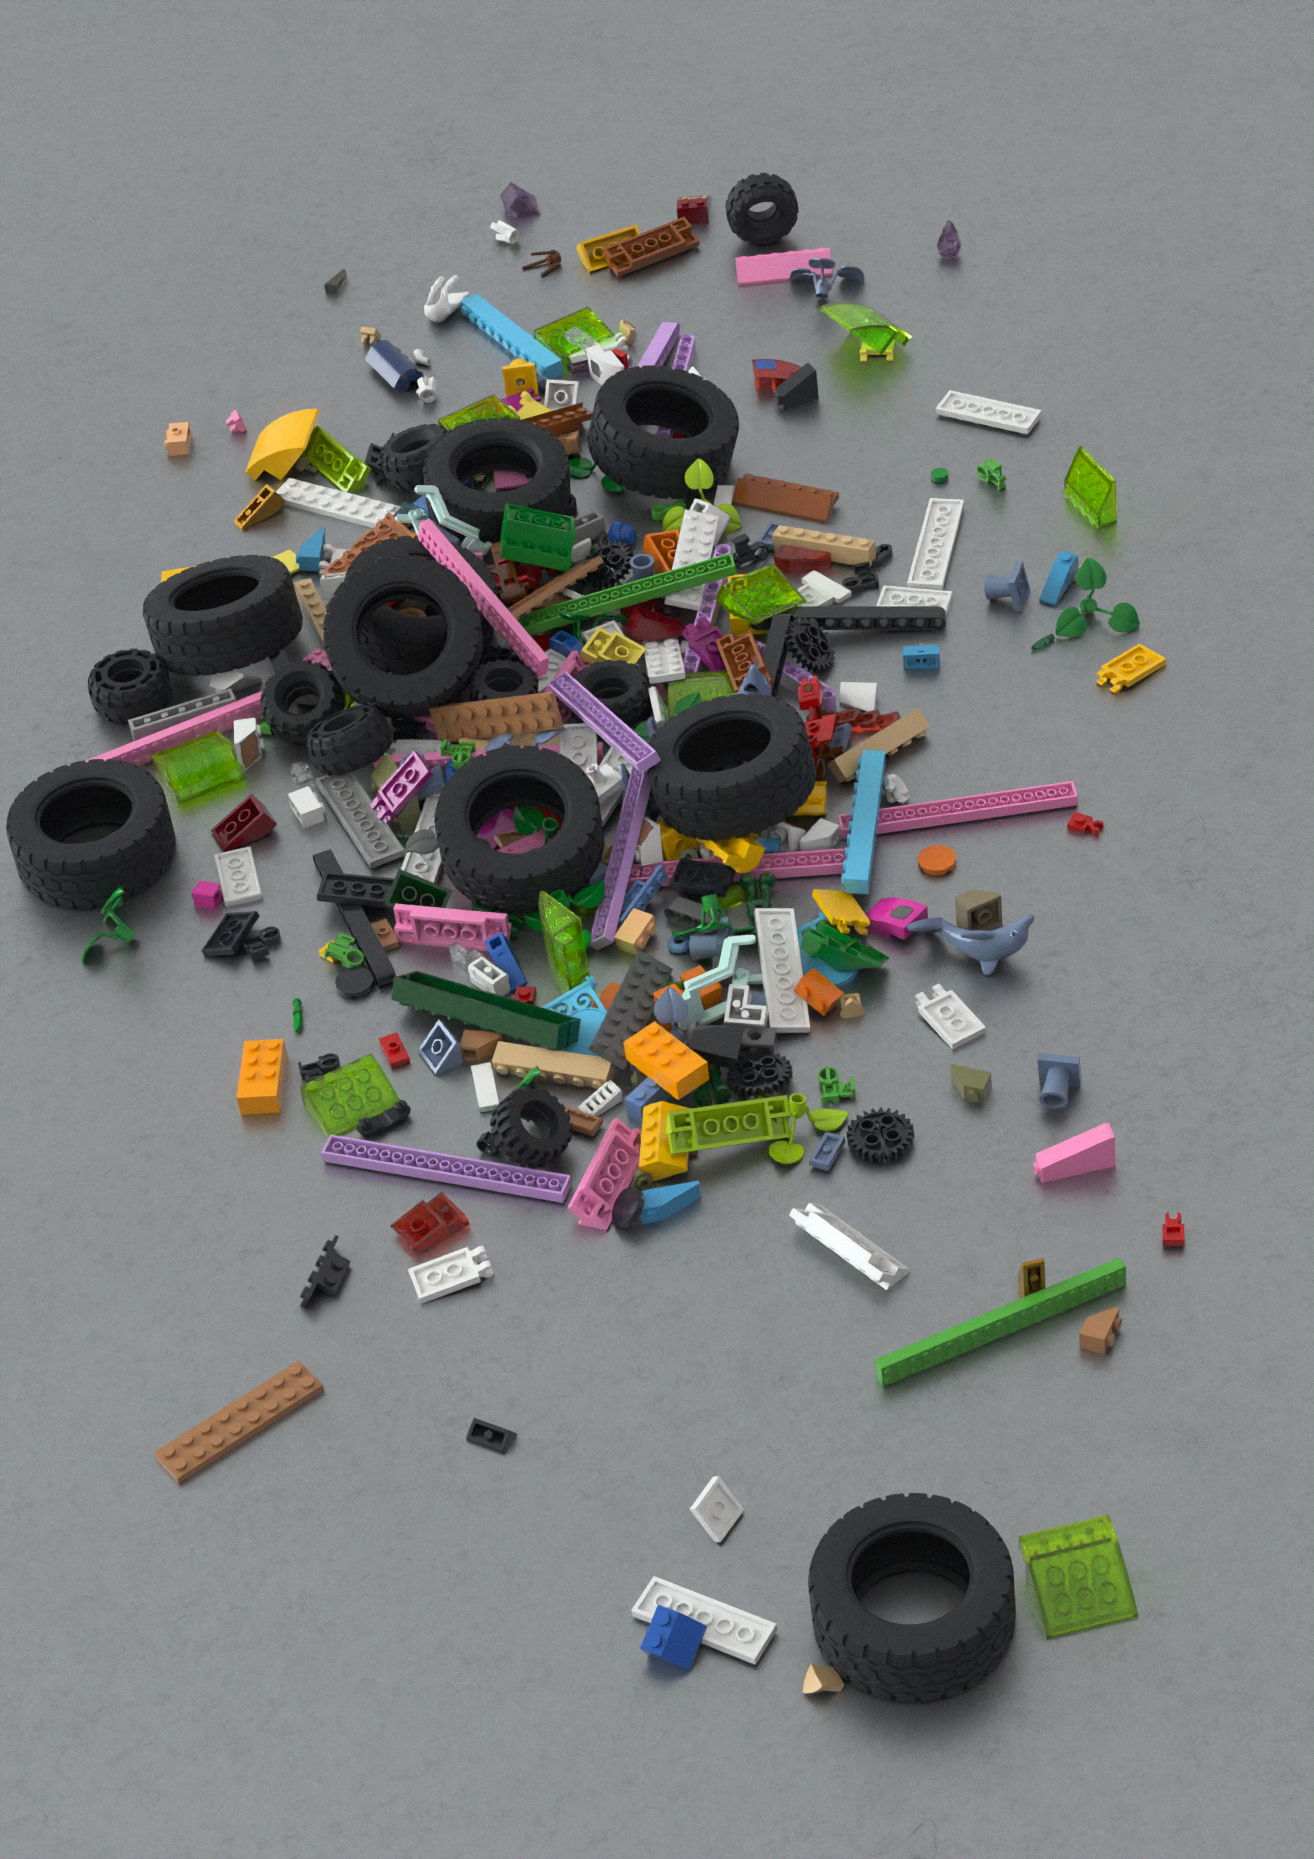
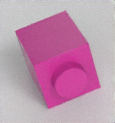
(207, 895)

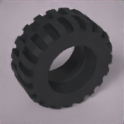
(502, 680)
(517, 1141)

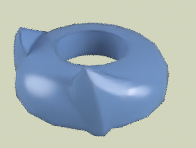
(678, 948)

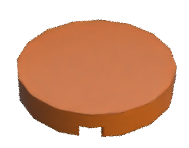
(936, 860)

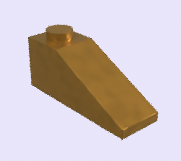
(262, 506)
(1031, 1277)

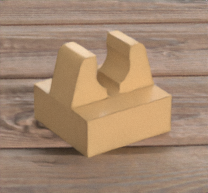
(369, 334)

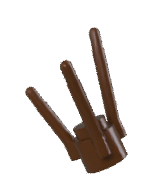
(553, 258)

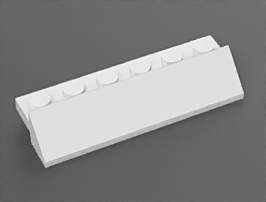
(850, 1244)

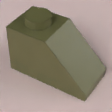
(971, 1083)

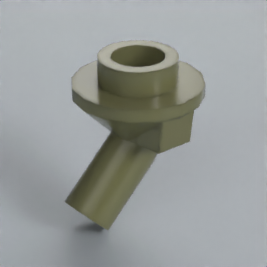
(303, 464)
(689, 853)
(638, 1078)
(642, 1180)

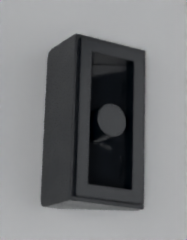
(490, 1435)

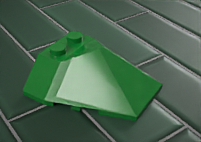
(839, 949)

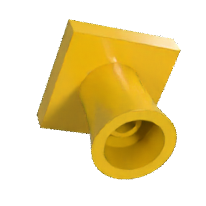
(519, 377)
(674, 842)

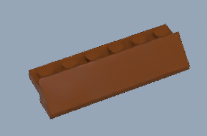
(650, 247)
(563, 419)
(785, 498)
(739, 655)

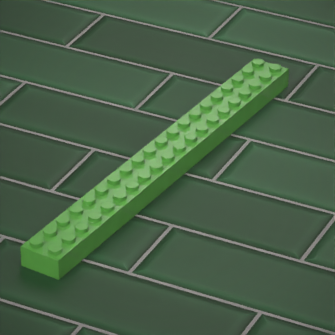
(631, 593)
(1000, 1322)

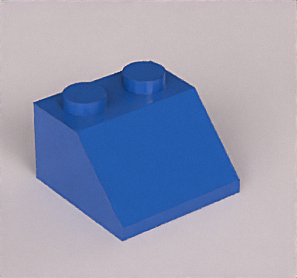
(673, 1637)

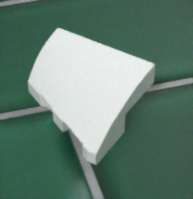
(858, 695)

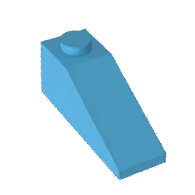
(311, 552)
(1059, 578)
(667, 1200)

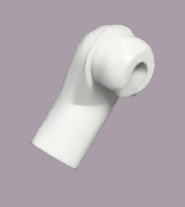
(419, 359)
(705, 852)

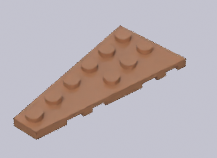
(384, 530)

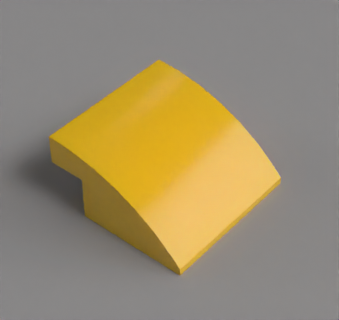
(282, 444)

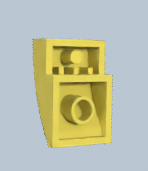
(612, 647)

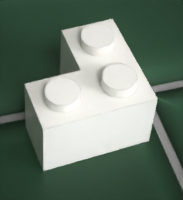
(741, 1012)

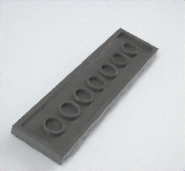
(630, 1007)

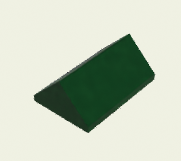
(414, 890)

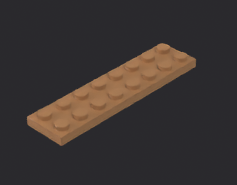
(555, 586)
(497, 717)
(238, 1421)

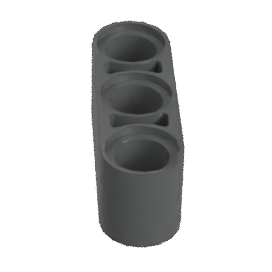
(687, 913)

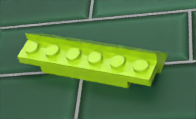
(336, 461)
(728, 1124)

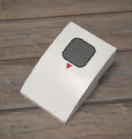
(602, 364)

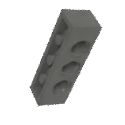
(753, 1040)

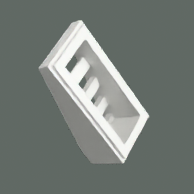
(609, 1091)

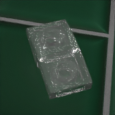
(580, 337)
(301, 773)
(462, 956)

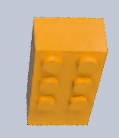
(666, 1060)
(262, 1076)

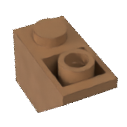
(479, 1045)
(1100, 1330)

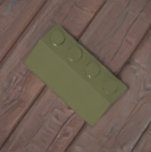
(410, 813)

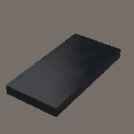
(354, 889)

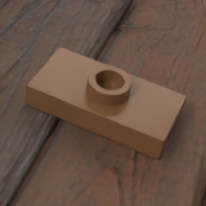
(508, 837)
(385, 934)
(583, 1121)

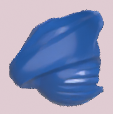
(622, 532)

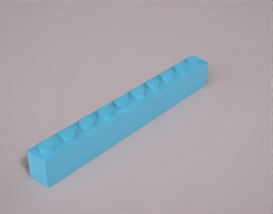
(511, 336)
(864, 823)

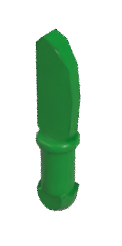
(297, 1018)

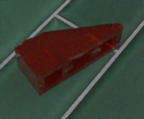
(797, 559)

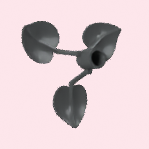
(425, 842)

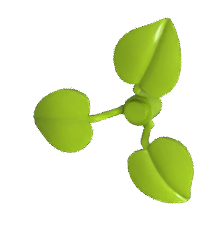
(699, 476)
(823, 1120)

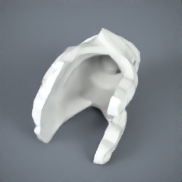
(448, 302)

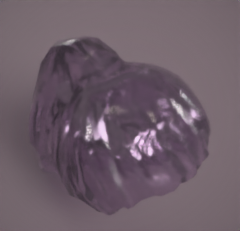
(949, 241)

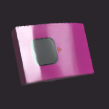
(893, 914)

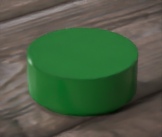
(939, 475)

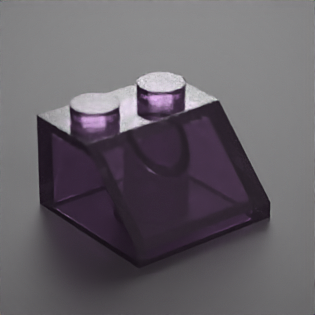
(518, 202)

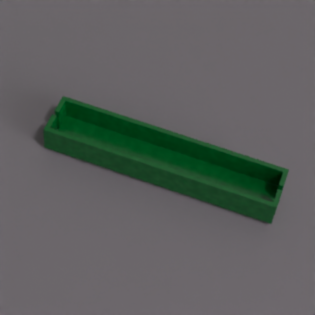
(486, 1010)

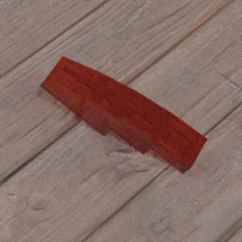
(868, 721)

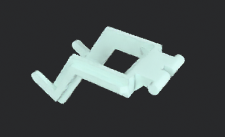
(472, 540)
(726, 969)

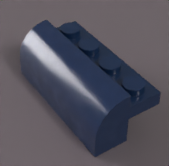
(393, 365)

